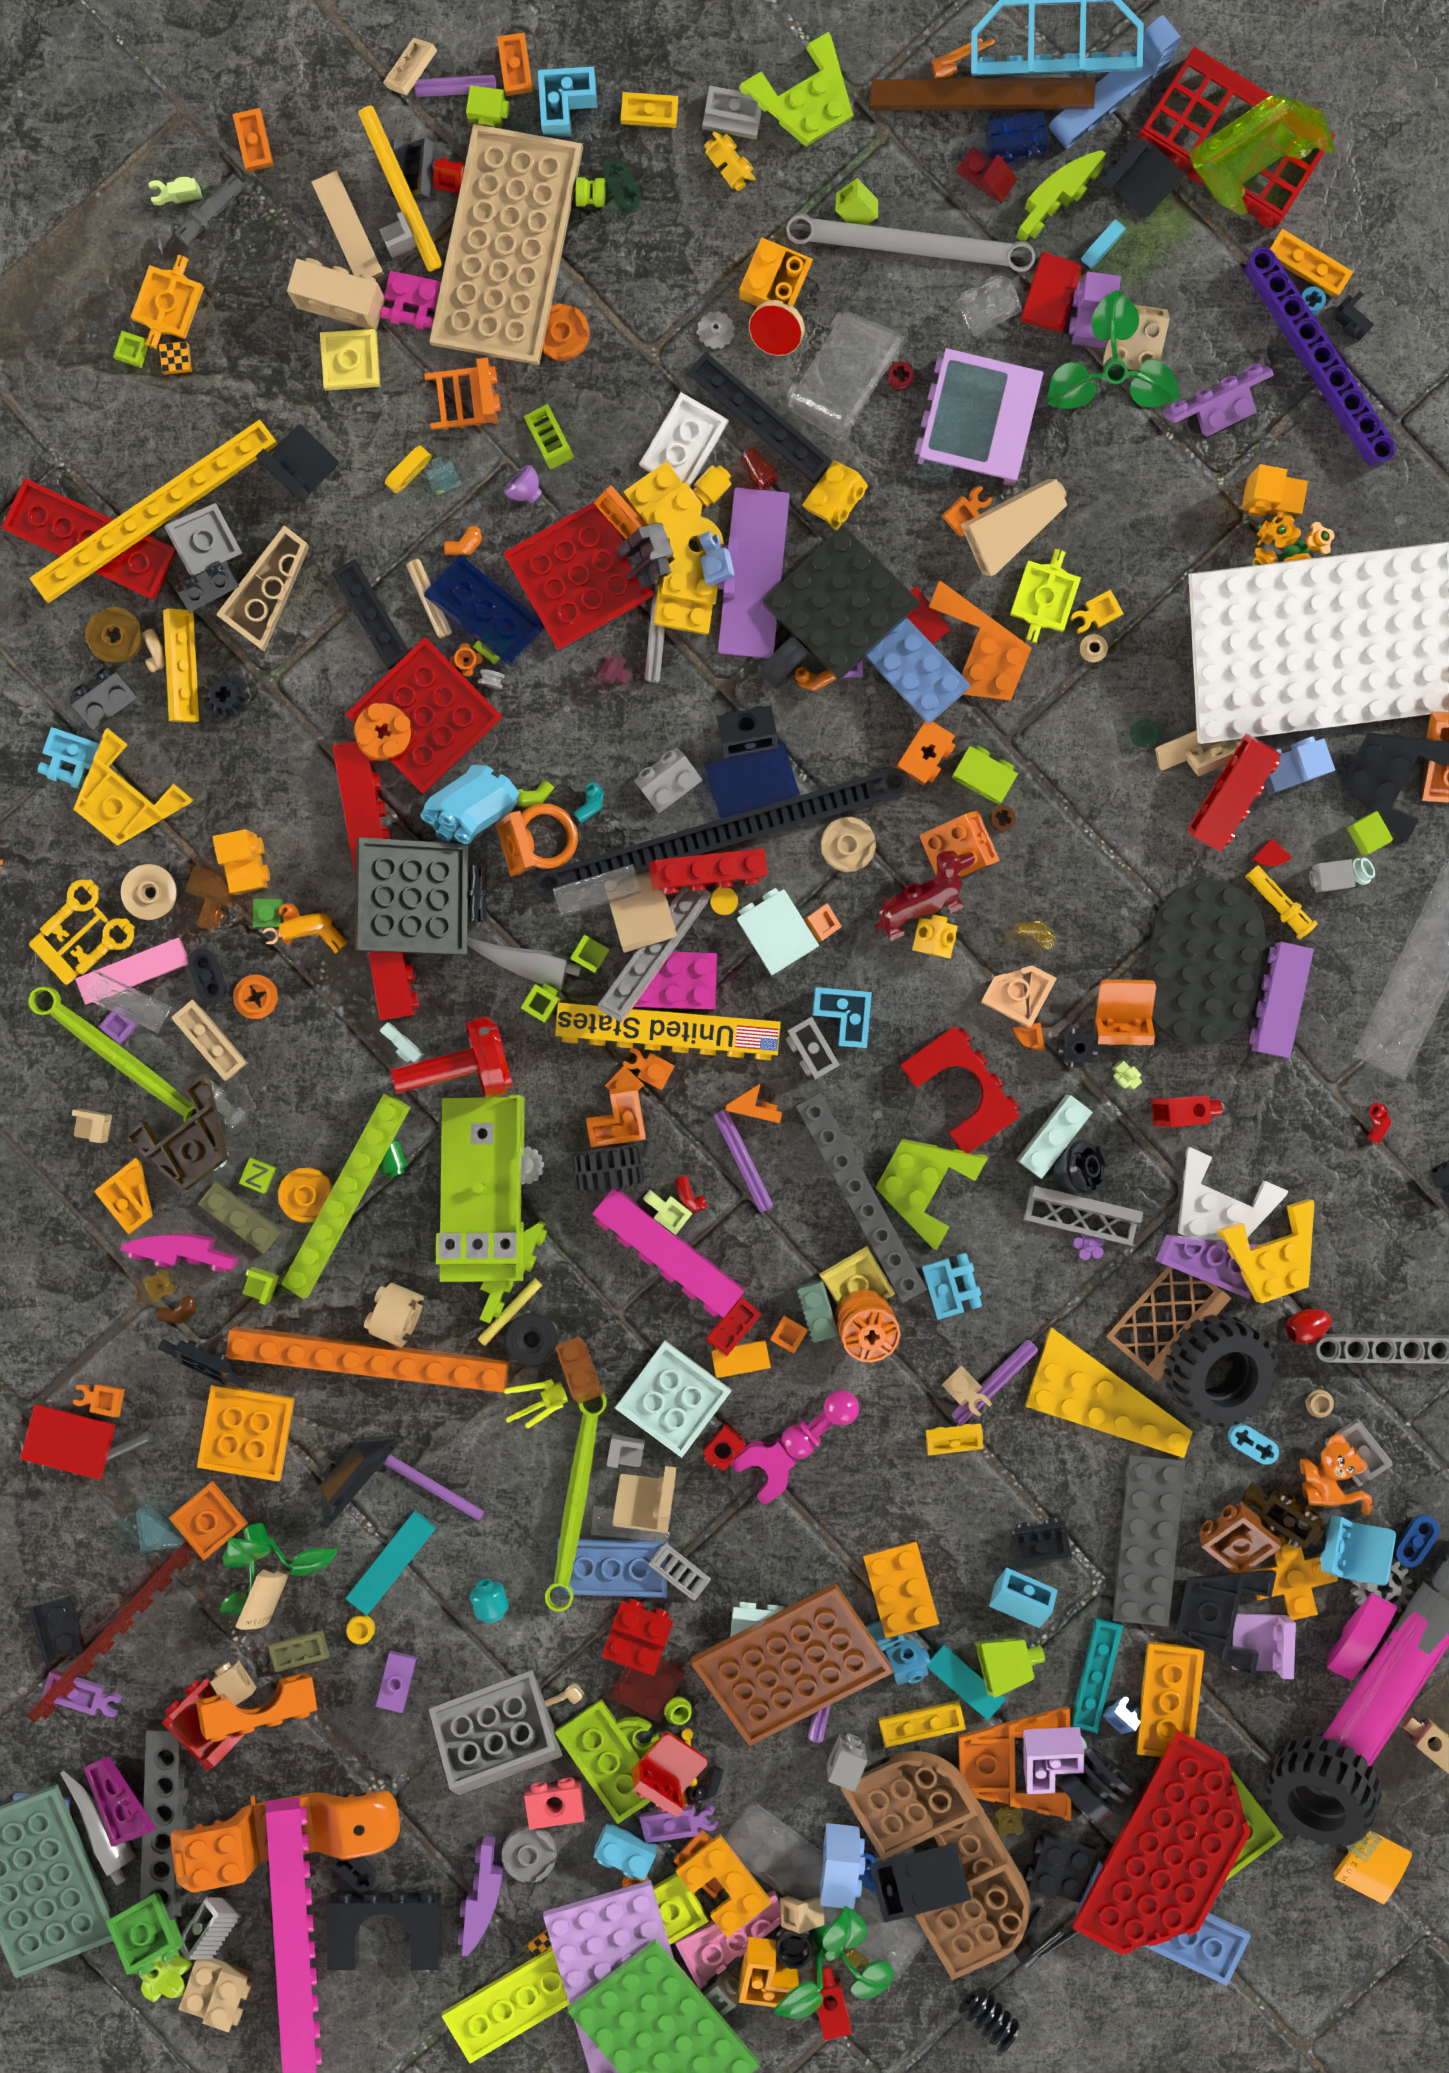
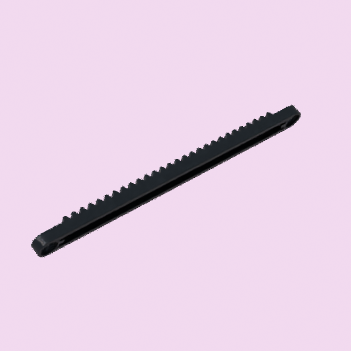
(734, 829)

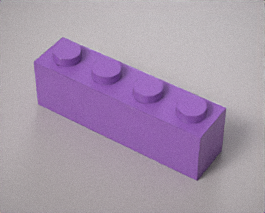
(1282, 999)

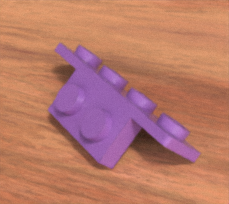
(1223, 403)

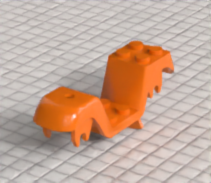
(234, 1848)

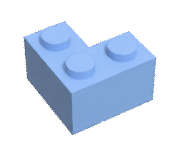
(1303, 763)
(841, 1866)

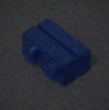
(1017, 136)

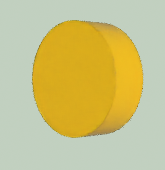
(724, 901)
(360, 1629)

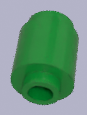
(393, 1160)

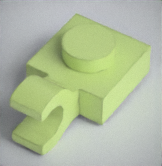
(179, 191)
(1126, 1075)
(670, 1212)

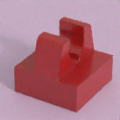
(447, 175)

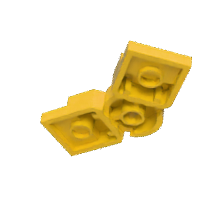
(682, 596)

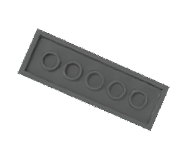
(1148, 1539)

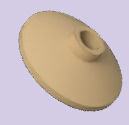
(135, 889)

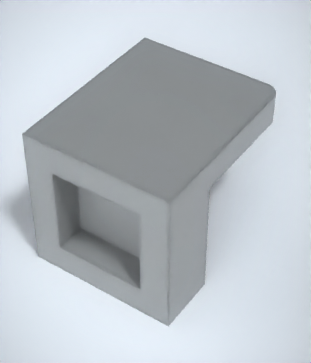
(398, 237)
(625, 1451)

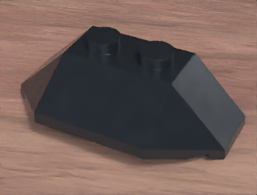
(352, 1473)

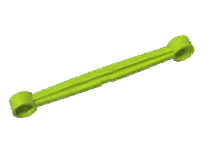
(113, 1053)
(575, 1504)

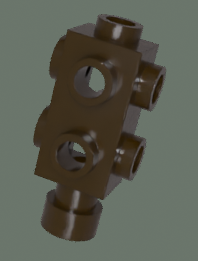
(1288, 1519)

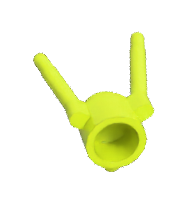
(552, 1397)

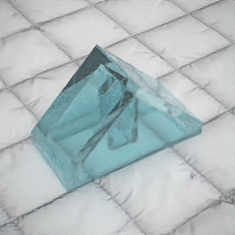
(156, 1531)

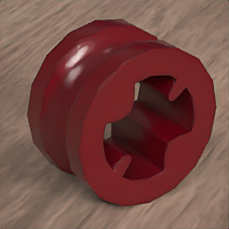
(907, 370)

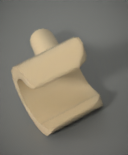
(572, 1692)

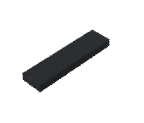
(371, 613)

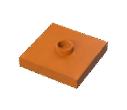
(208, 1520)

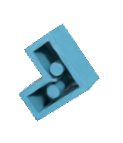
(563, 91)
(851, 1008)

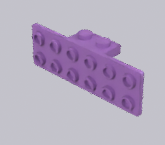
(757, 561)

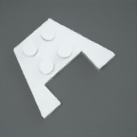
(1208, 1210)

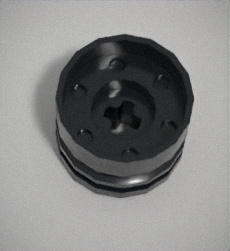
(1096, 1786)

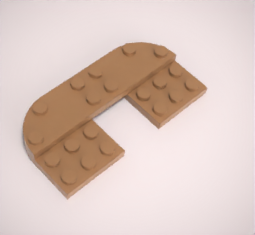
(928, 1797)

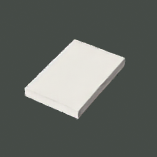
(685, 439)

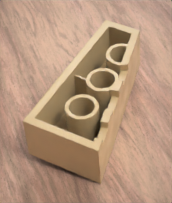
(263, 592)

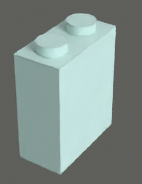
(776, 931)

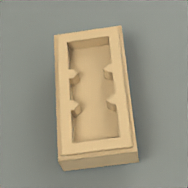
(410, 66)

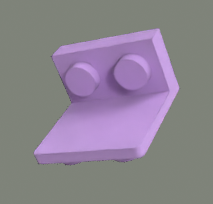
(1272, 1638)

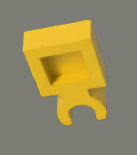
(1100, 611)

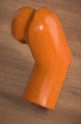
(467, 543)
(812, 681)

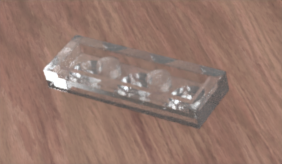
(597, 890)
(126, 1001)

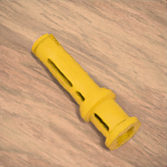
(1289, 911)

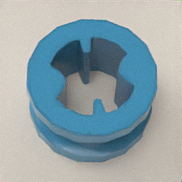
(1320, 296)

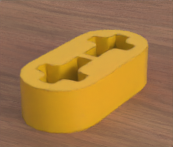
(408, 469)

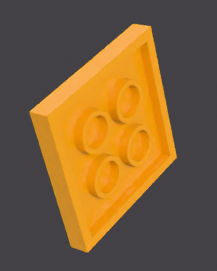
(245, 1432)

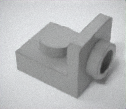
(723, 1993)

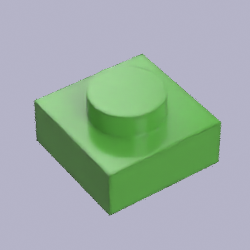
(266, 912)

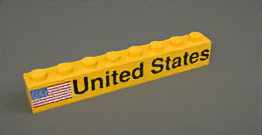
(669, 1029)

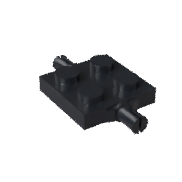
(213, 1366)

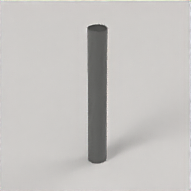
(127, 1446)

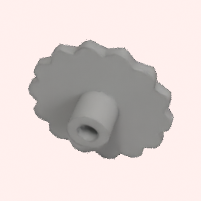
(716, 330)
(531, 1165)

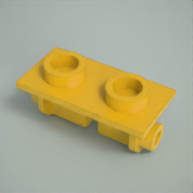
(723, 151)

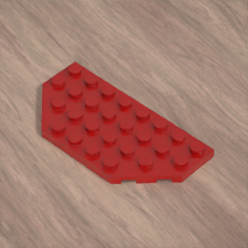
(1169, 1852)

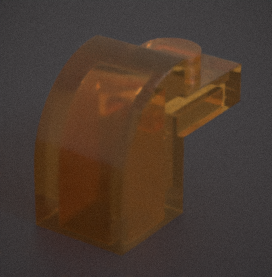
(216, 892)

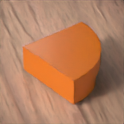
(1030, 1037)

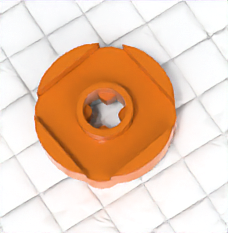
(376, 716)

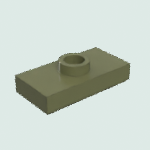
(298, 1650)

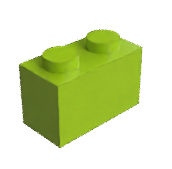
(985, 774)

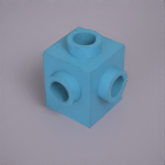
(908, 1661)

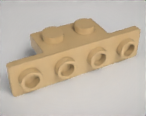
(1201, 757)

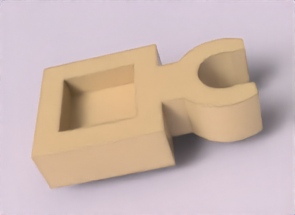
(964, 1389)

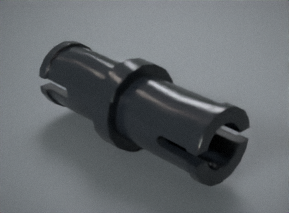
(478, 893)

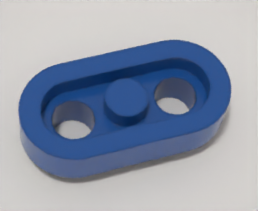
(1418, 1541)

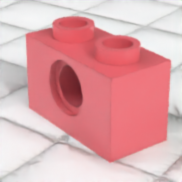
(543, 1814)

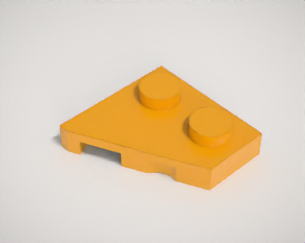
(127, 1196)

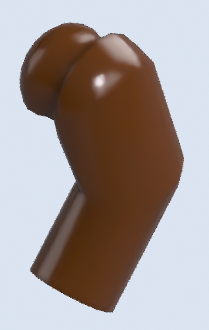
(180, 1313)

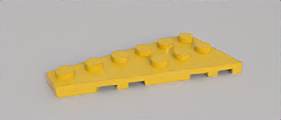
(1086, 1392)

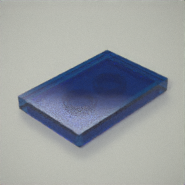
(751, 781)

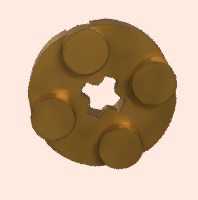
(100, 643)

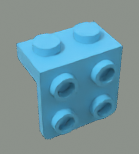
(1358, 1551)

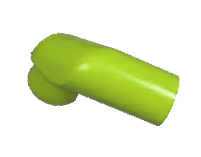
(529, 798)

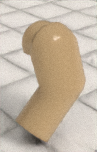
(155, 647)

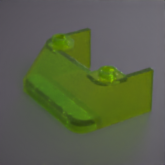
(1257, 140)

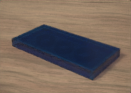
(484, 610)

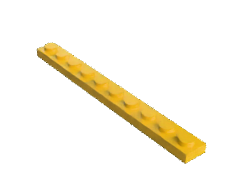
(152, 511)

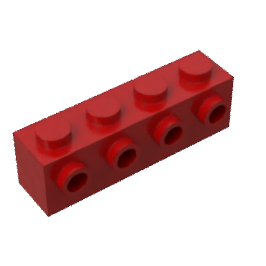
(1234, 792)
(707, 870)

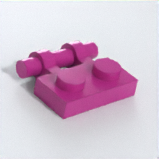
(412, 292)

